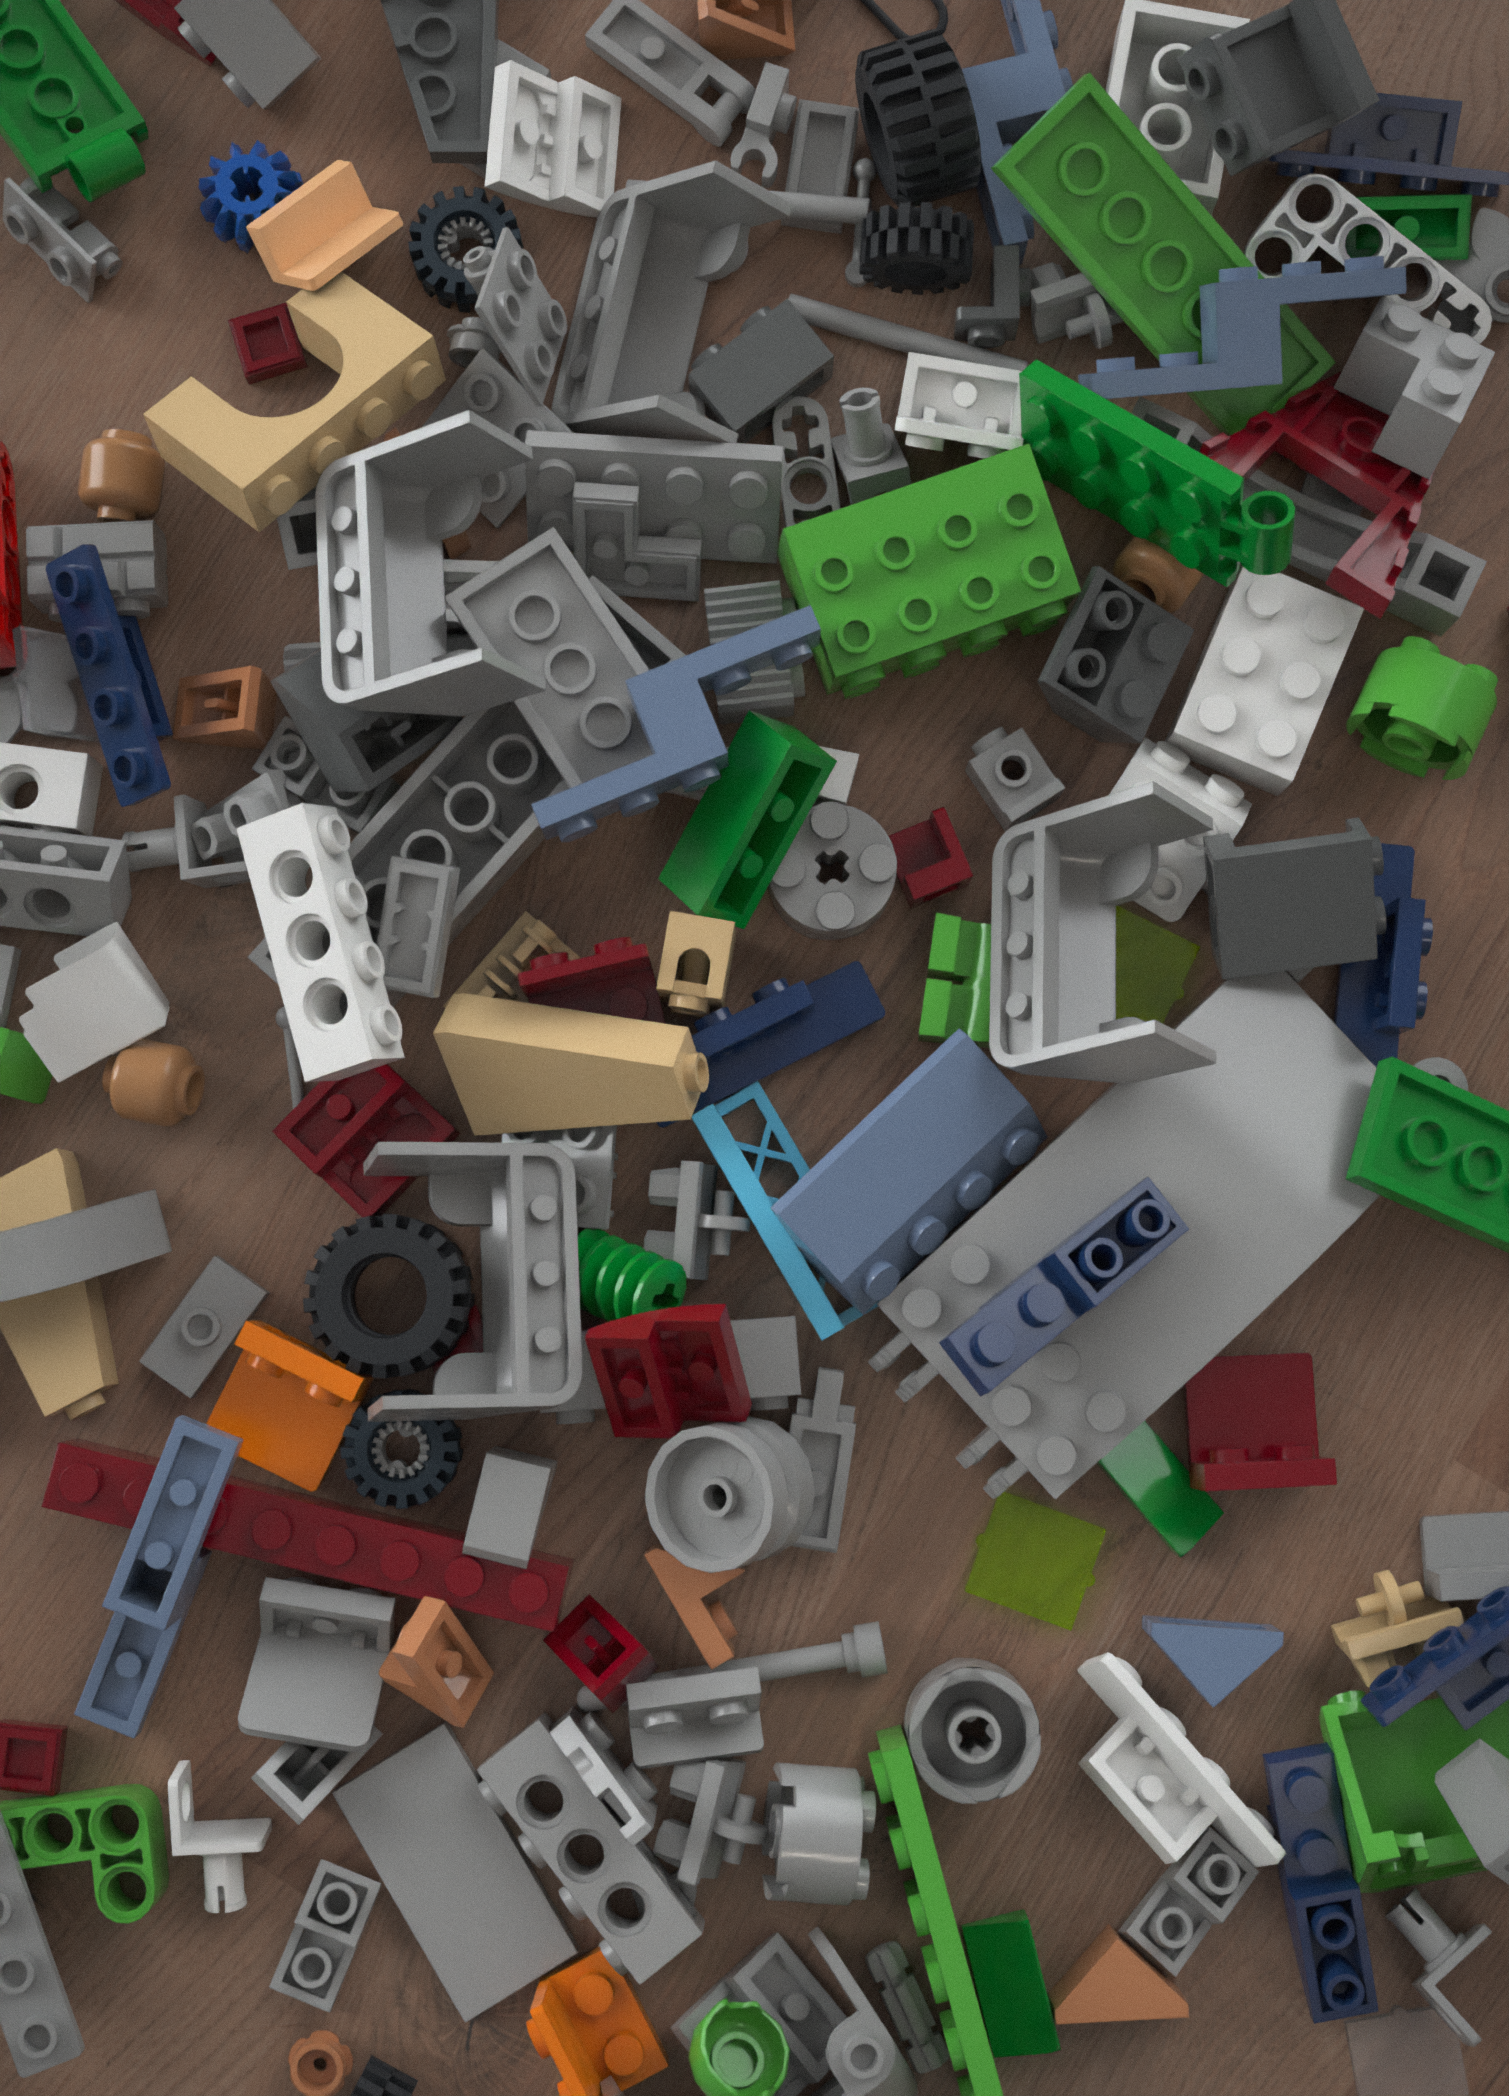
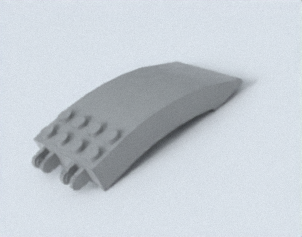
(1243, 1156)

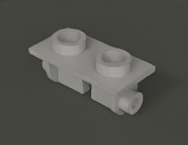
(42, 223)

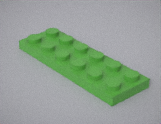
(1142, 240)
(934, 1916)

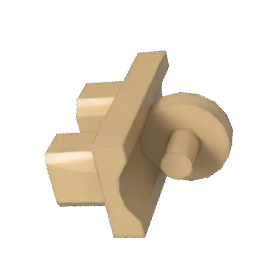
(1389, 1621)

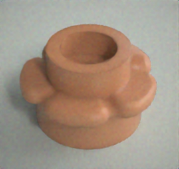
(317, 2081)

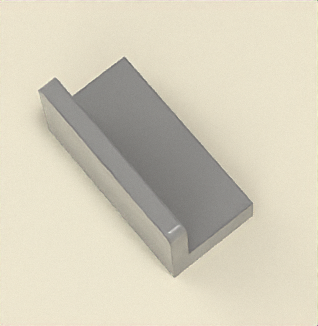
(1464, 1554)

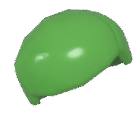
(739, 2051)

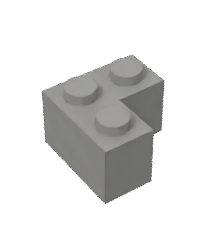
(1418, 378)

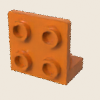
(288, 1404)
(593, 2027)

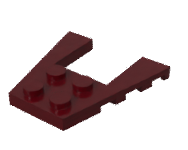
(1334, 441)

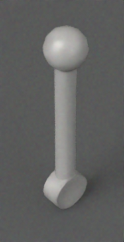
(864, 172)
(292, 1058)

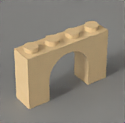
(271, 462)

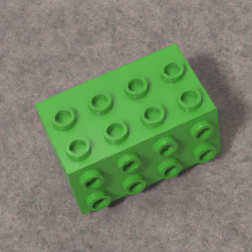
(930, 571)

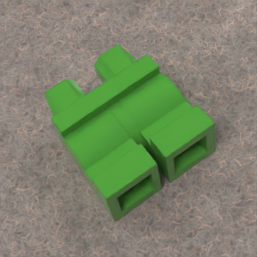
(958, 954)

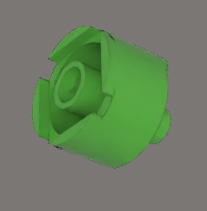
(1423, 709)

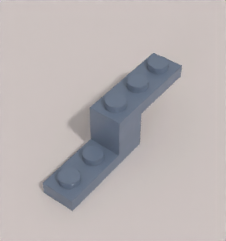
(1007, 102)
(1244, 328)
(679, 725)
(158, 1575)

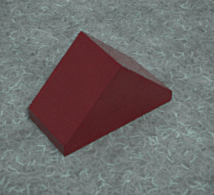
(600, 1652)

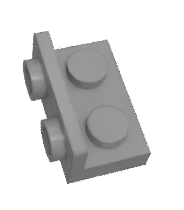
(695, 1718)

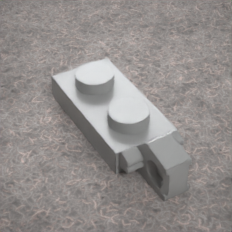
(827, 1438)

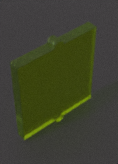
(1149, 967)
(1035, 1560)

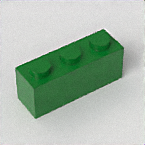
(747, 820)

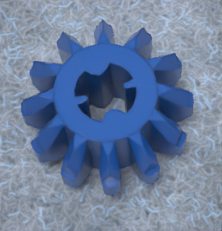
(238, 179)

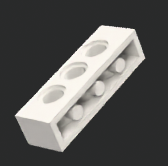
(66, 788)
(294, 922)

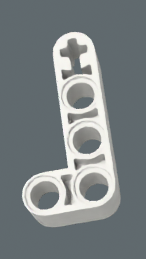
(1398, 251)

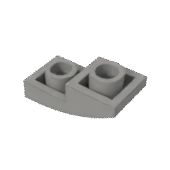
(306, 780)
(1187, 1902)
(325, 1935)

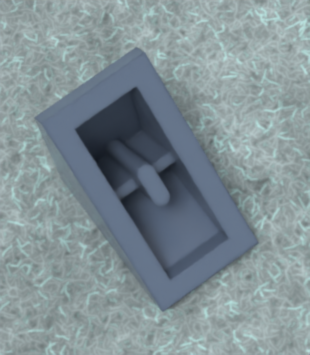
(1213, 1652)

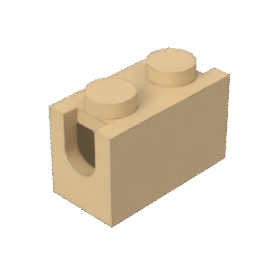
(689, 951)

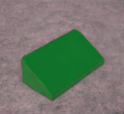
(1431, 221)
(1160, 1489)
(1011, 1985)

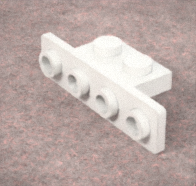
(1161, 1777)

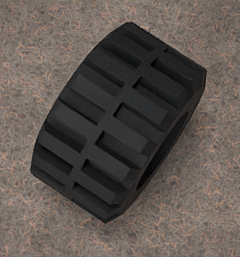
(918, 118)
(334, 1304)

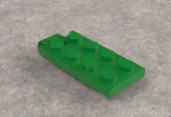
(58, 85)
(1151, 480)
(1435, 1151)

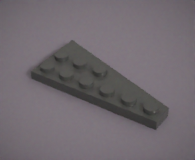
(449, 70)

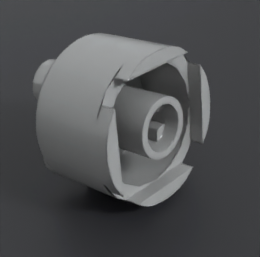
(869, 871)
(978, 1767)
(816, 1834)

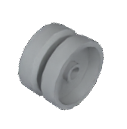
(729, 1494)

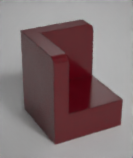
(930, 859)

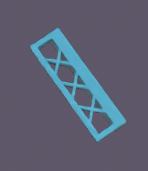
(758, 1205)

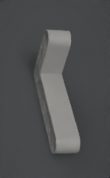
(81, 1245)

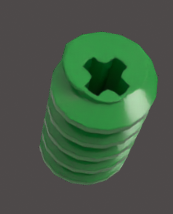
(624, 1278)

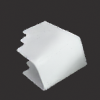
(93, 1003)

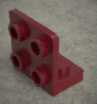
(609, 983)
(1254, 1424)

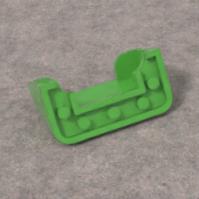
(1390, 1804)

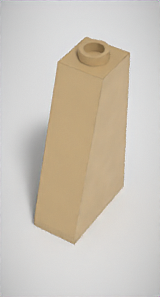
(565, 1067)
(61, 1332)

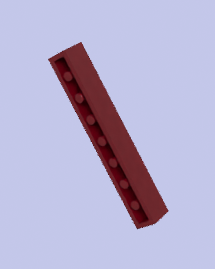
(321, 1537)

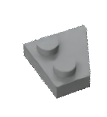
(626, 1789)

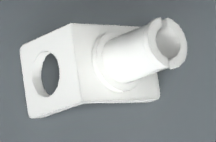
(216, 1840)

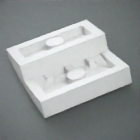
(552, 140)

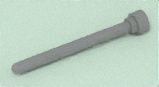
(857, 1651)

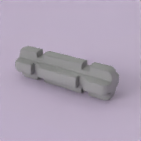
(907, 2007)

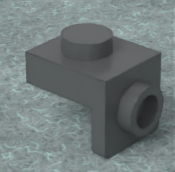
(1009, 291)

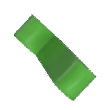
(96, 1840)

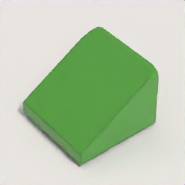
(21, 1069)

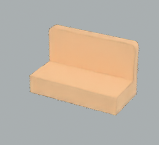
(321, 228)

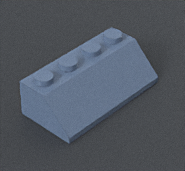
(910, 1172)

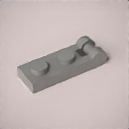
(670, 67)

